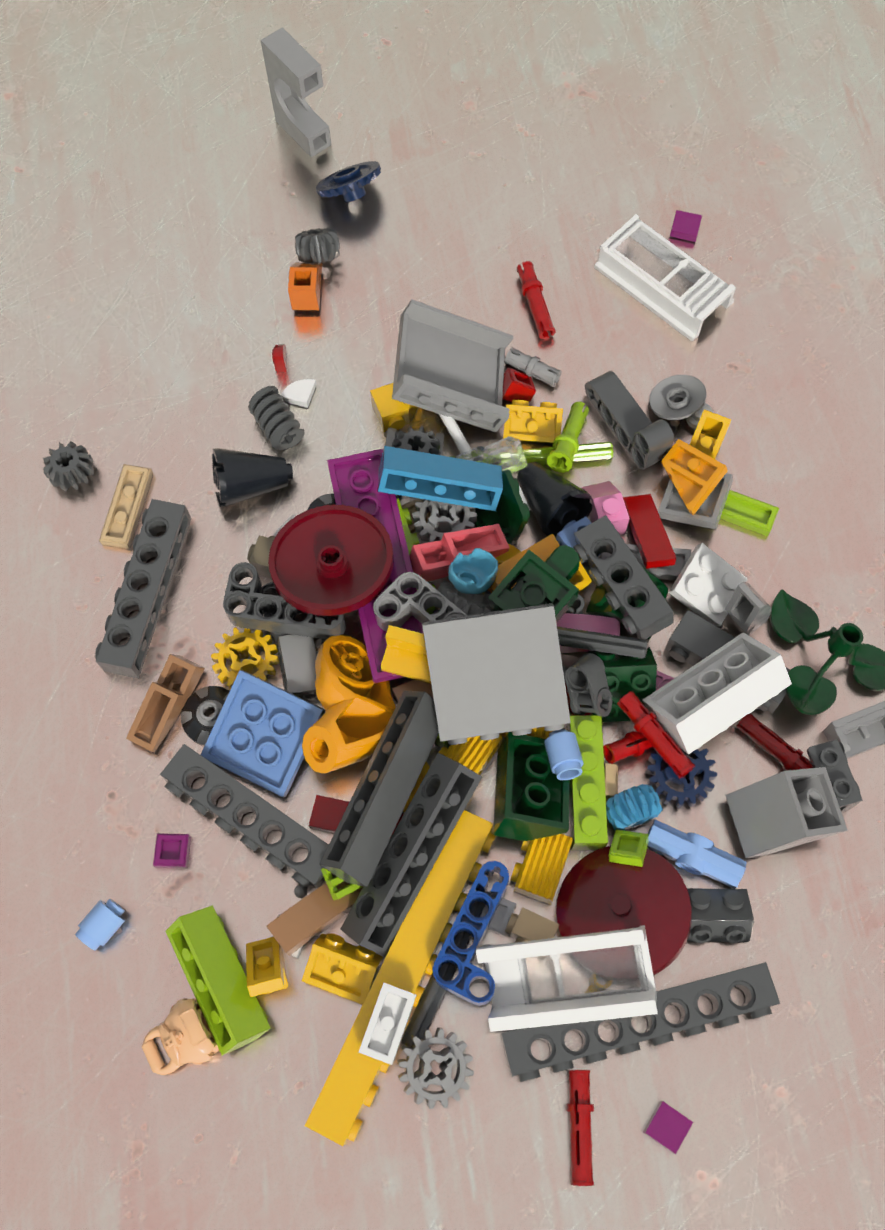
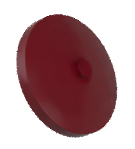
(331, 560)
(622, 896)

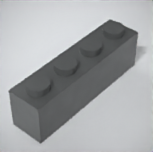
(697, 639)

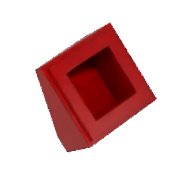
(517, 386)

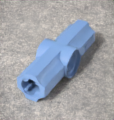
(696, 854)

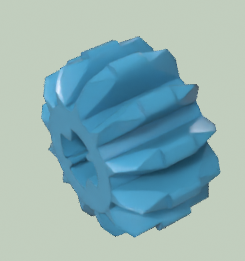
(633, 807)

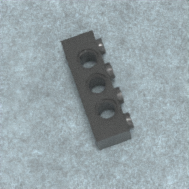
(604, 538)

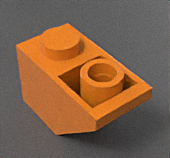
(305, 285)

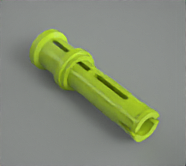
(566, 443)

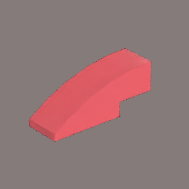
(433, 558)

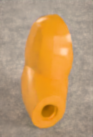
(353, 706)

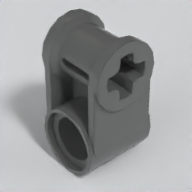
(587, 686)

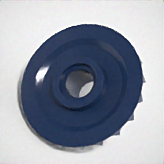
(349, 181)

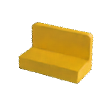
(406, 654)

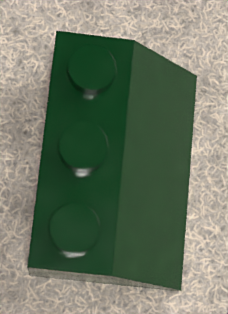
(527, 793)

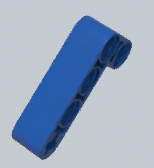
(477, 928)

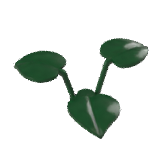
(809, 690)

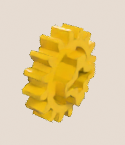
(241, 647)

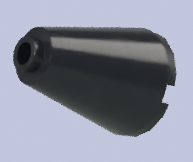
(247, 475)
(552, 498)

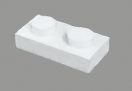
(387, 1023)

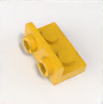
(533, 423)
(341, 967)

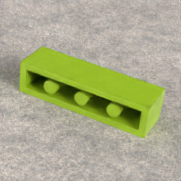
(587, 791)
(217, 979)

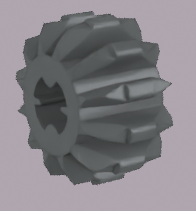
(317, 245)
(418, 441)
(68, 466)

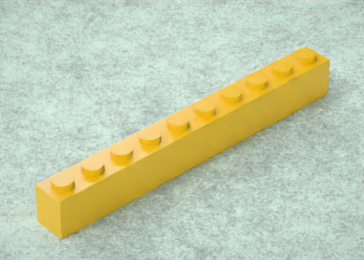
(405, 965)

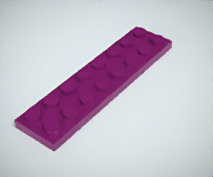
(356, 485)

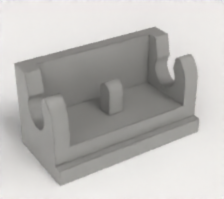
(297, 665)
(859, 730)

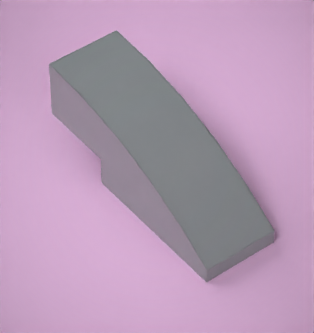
(748, 608)

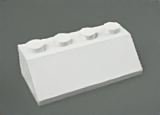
(718, 691)

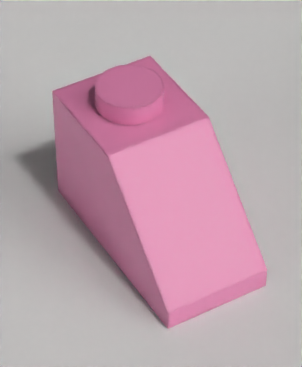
(609, 502)

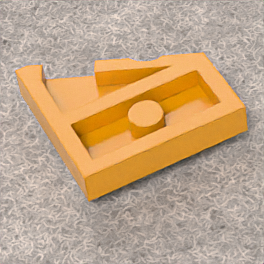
(692, 473)

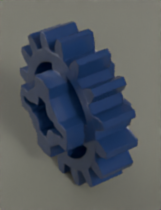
(685, 786)

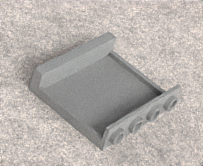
(451, 366)
(496, 673)

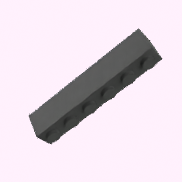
(383, 790)

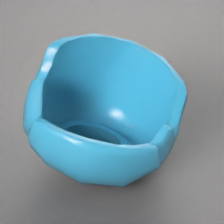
(473, 572)

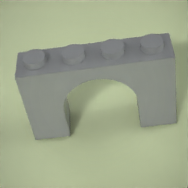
(291, 78)

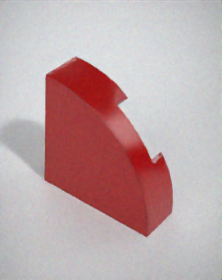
(279, 358)

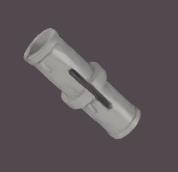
(533, 367)

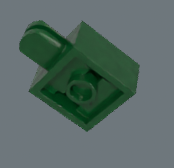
(539, 582)

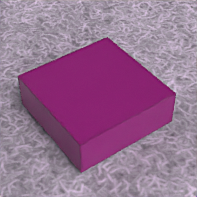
(686, 225)
(172, 850)
(668, 1127)

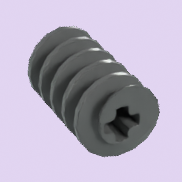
(275, 418)

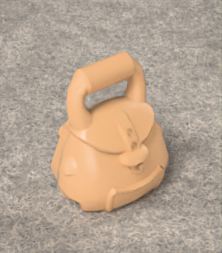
(183, 1036)

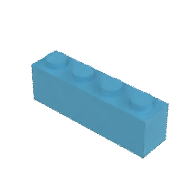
(440, 478)

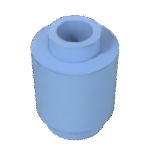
(564, 754)
(100, 924)

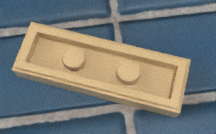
(126, 506)

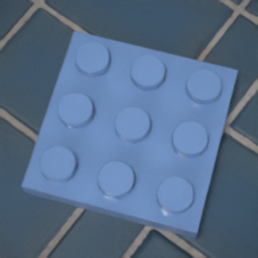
(261, 733)

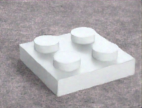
(707, 584)

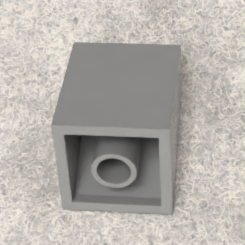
(785, 811)

